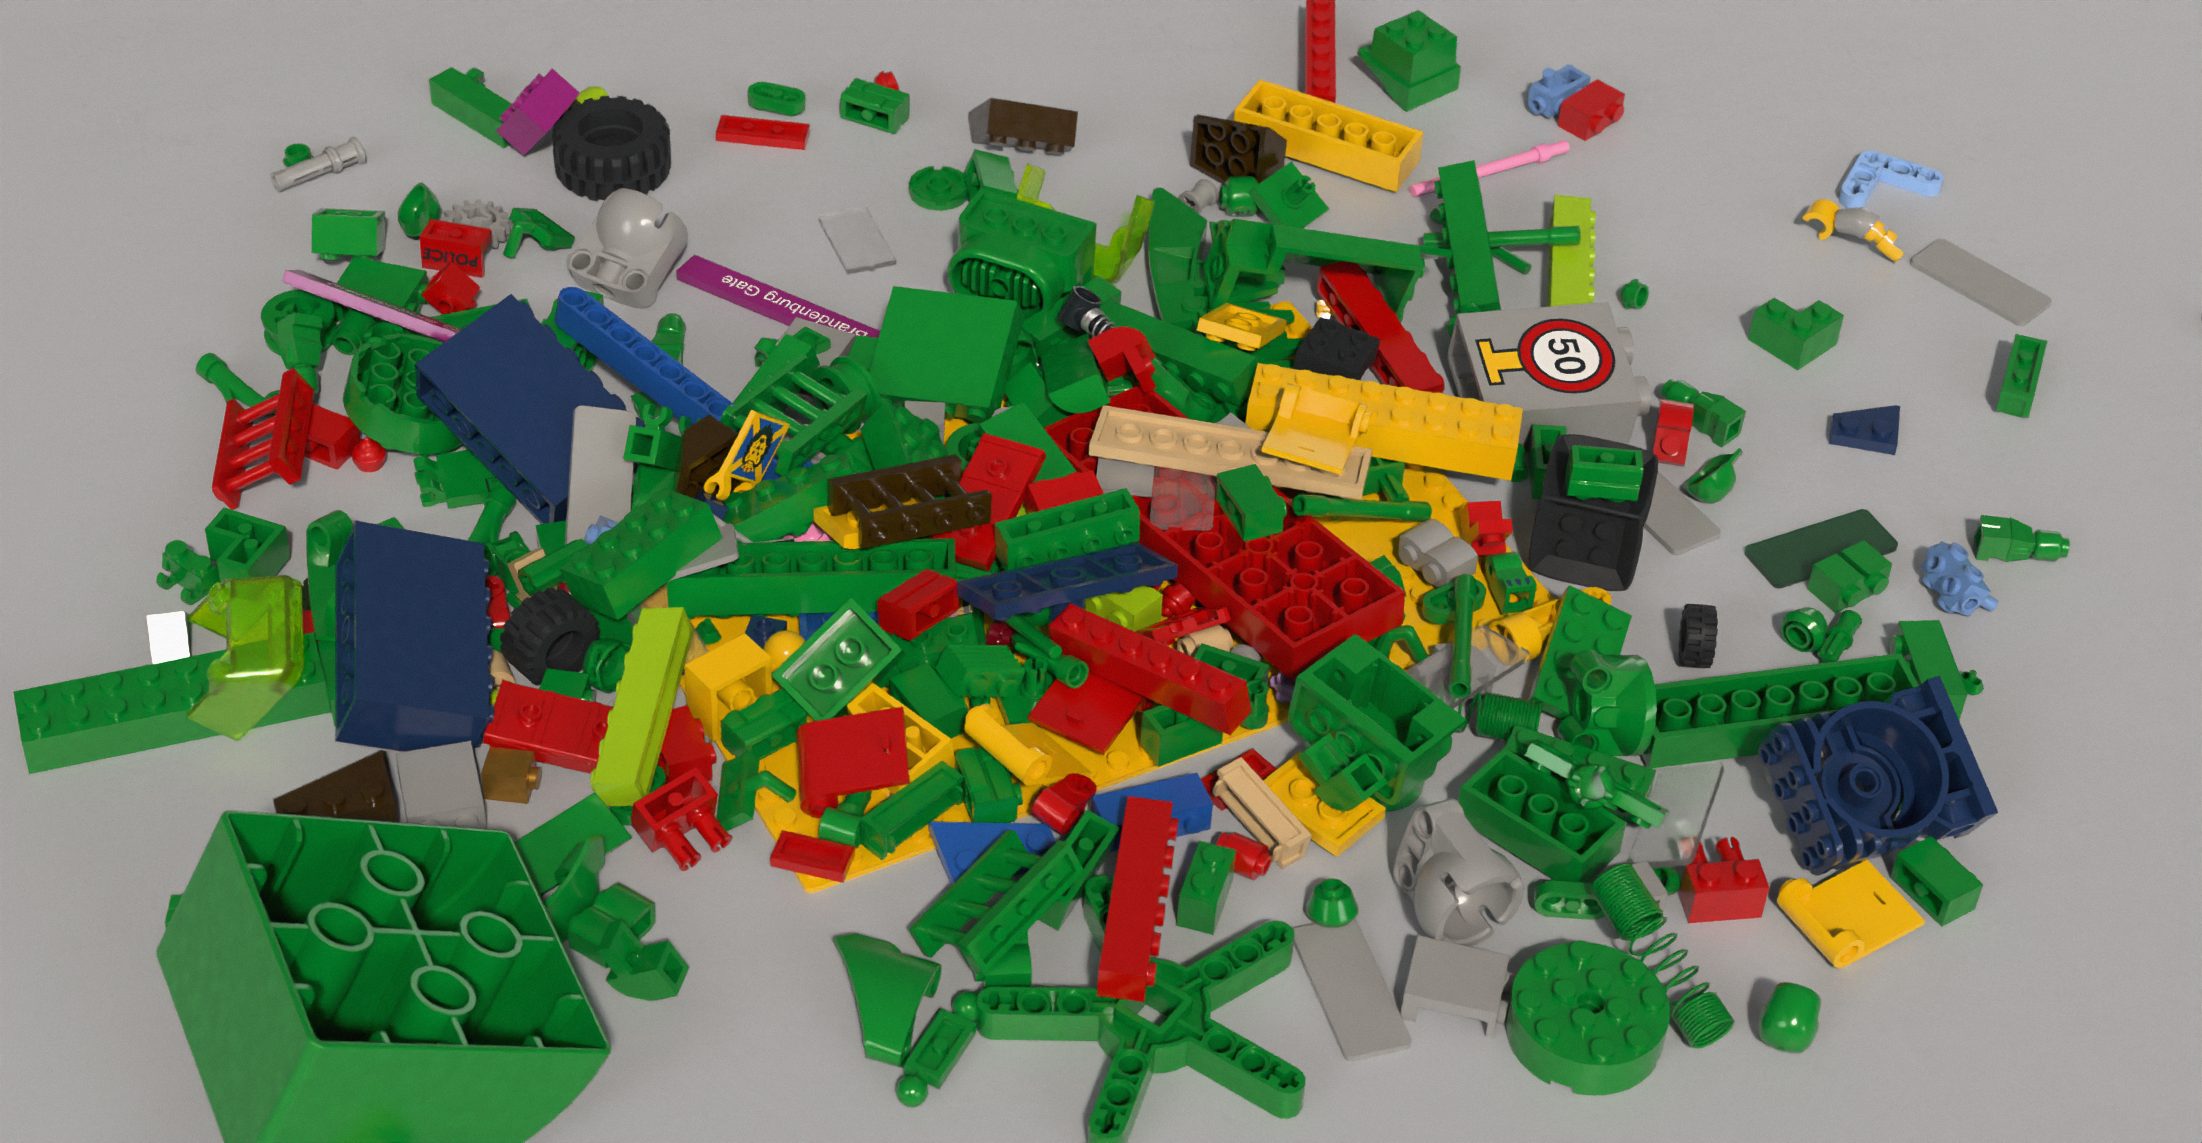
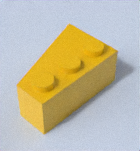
(924, 742)

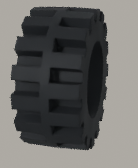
(1698, 635)

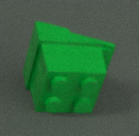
(1413, 59)

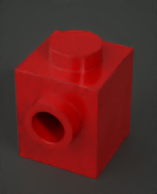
(451, 290)

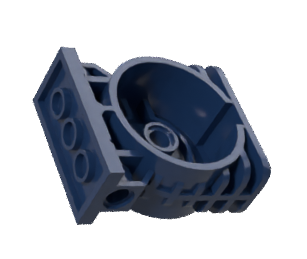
(1894, 750)

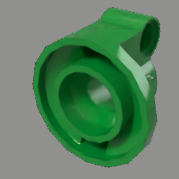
(1612, 705)

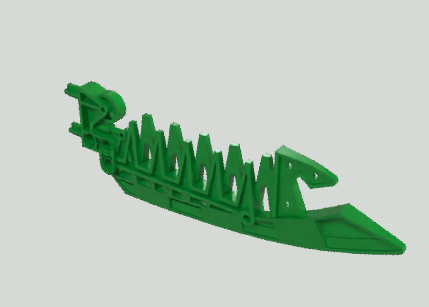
(1182, 298)

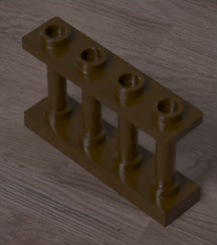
(900, 484)

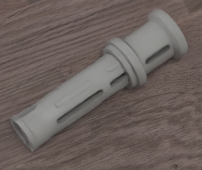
(330, 160)

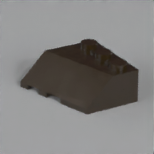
(1023, 126)
(702, 455)
(351, 792)

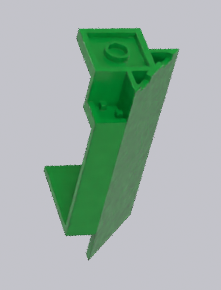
(1261, 248)

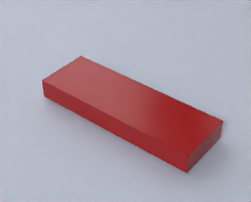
(762, 132)

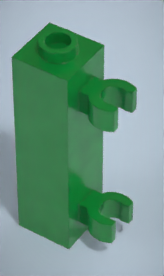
(469, 102)
(1049, 331)
(775, 357)
(651, 443)

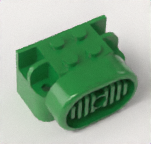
(1020, 252)
(1378, 712)

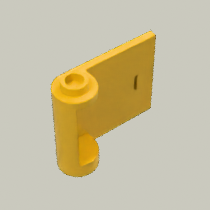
(1316, 429)
(1021, 748)
(1849, 913)

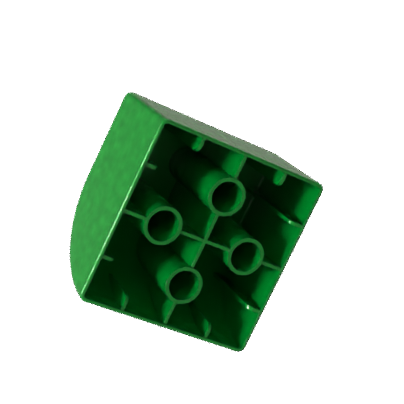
(375, 985)

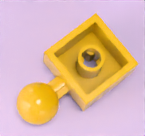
(734, 676)

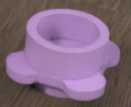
(1283, 687)

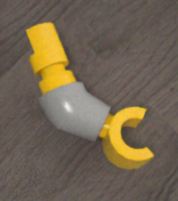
(1854, 221)

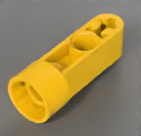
(1532, 627)

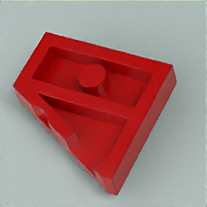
(1185, 623)

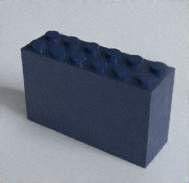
(512, 401)
(411, 640)

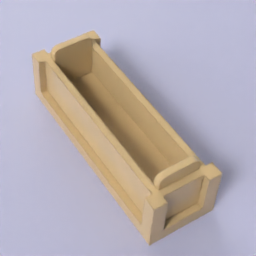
(1262, 812)

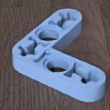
(1882, 167)

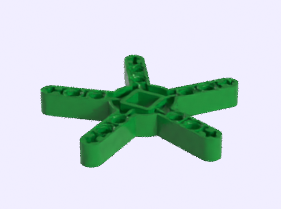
(1145, 1049)

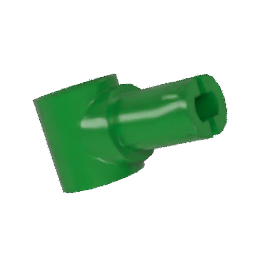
(844, 821)

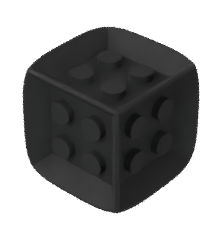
(1592, 538)

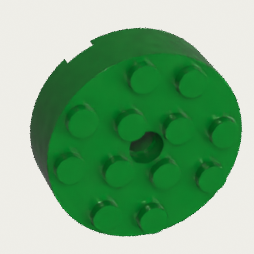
(384, 400)
(1587, 1018)

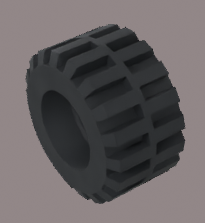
(548, 633)

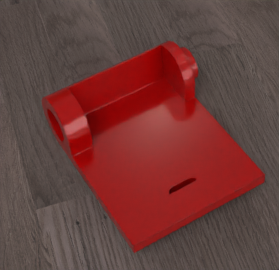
(1090, 713)
(850, 757)

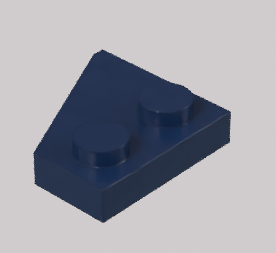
(1867, 429)

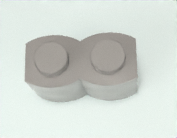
(1436, 553)

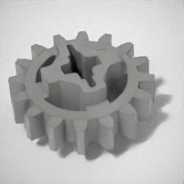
(481, 216)

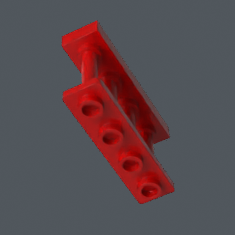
(284, 449)

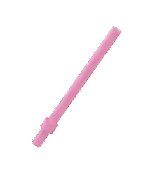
(1537, 154)

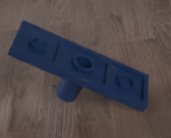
(1066, 581)

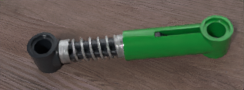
(1083, 313)

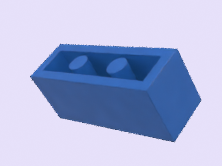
(1186, 792)

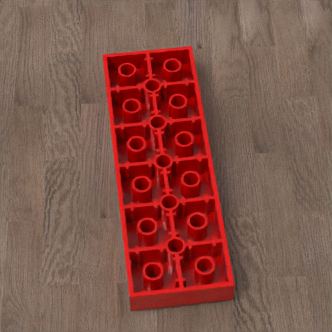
(1285, 592)

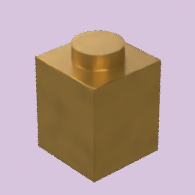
(510, 775)

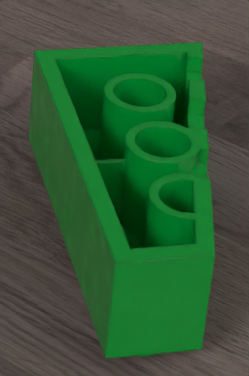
(784, 503)

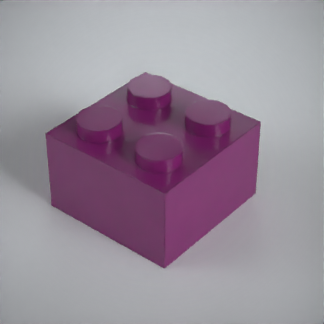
(536, 110)

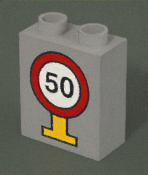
(1555, 364)

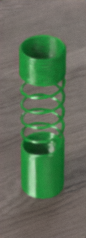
(1501, 715)
(1636, 915)

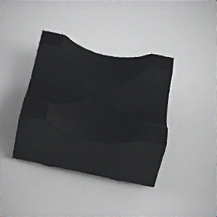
(1336, 350)

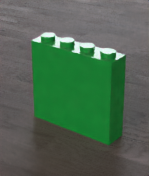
(946, 351)

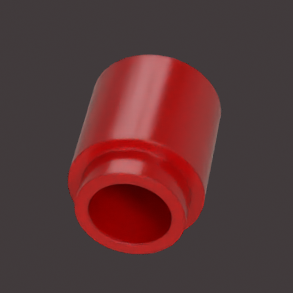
(1251, 856)

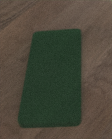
(1791, 556)

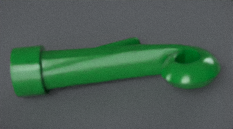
(215, 371)
(496, 509)
(1067, 669)

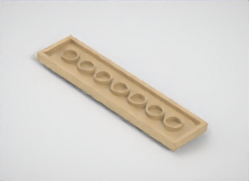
(1215, 449)

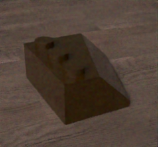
(1235, 149)

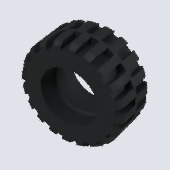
(611, 147)

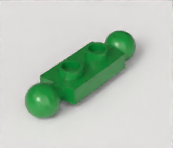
(938, 1050)

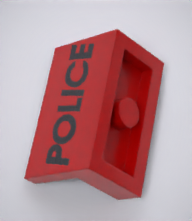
(454, 242)

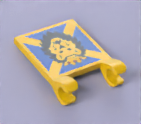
(749, 454)

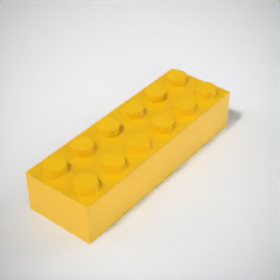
(1334, 135)

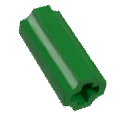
(545, 571)

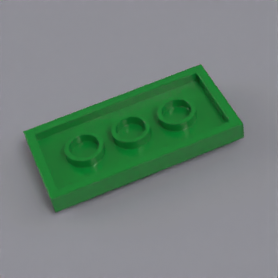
(1578, 626)

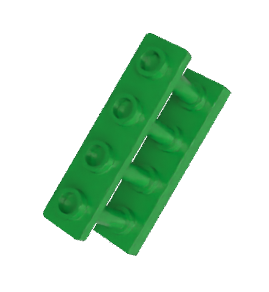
(807, 439)
(1011, 916)

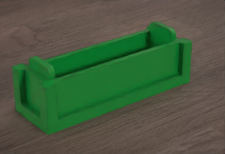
(2021, 376)
(911, 809)

